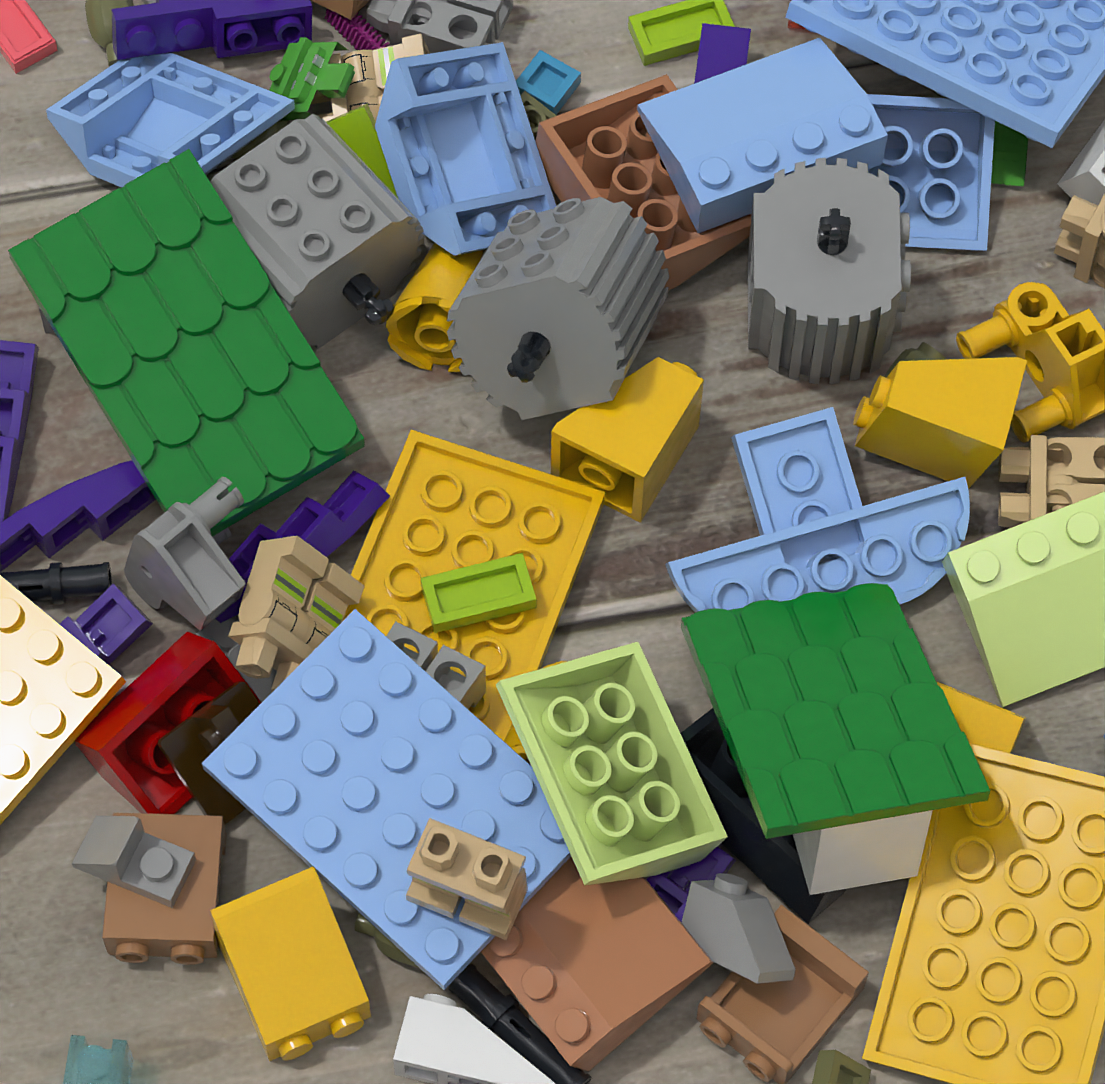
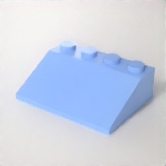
(752, 121)
(942, 206)

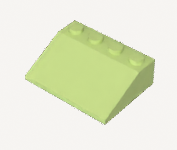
(1036, 599)
(613, 766)

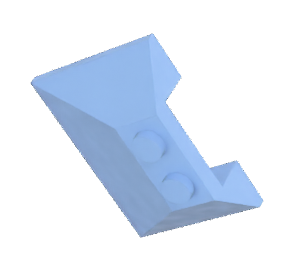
(156, 109)
(460, 145)

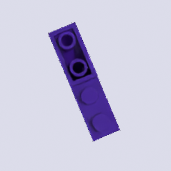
(225, 25)

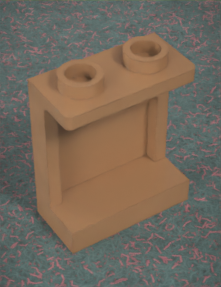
(186, 933)
(784, 1020)

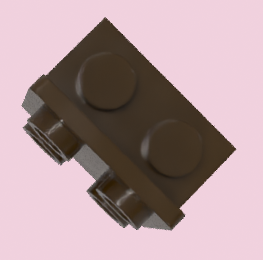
(198, 737)

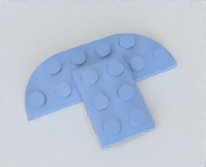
(816, 528)

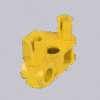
(1061, 354)

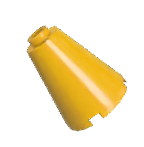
(421, 312)

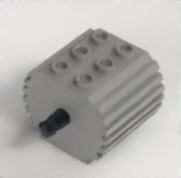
(321, 227)
(827, 270)
(559, 307)

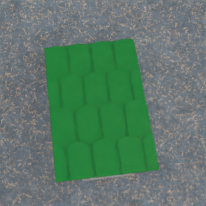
(187, 342)
(836, 729)

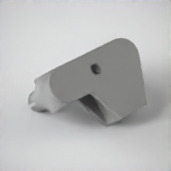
(182, 563)

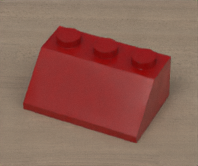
(127, 731)

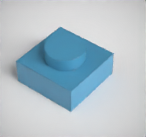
(549, 81)

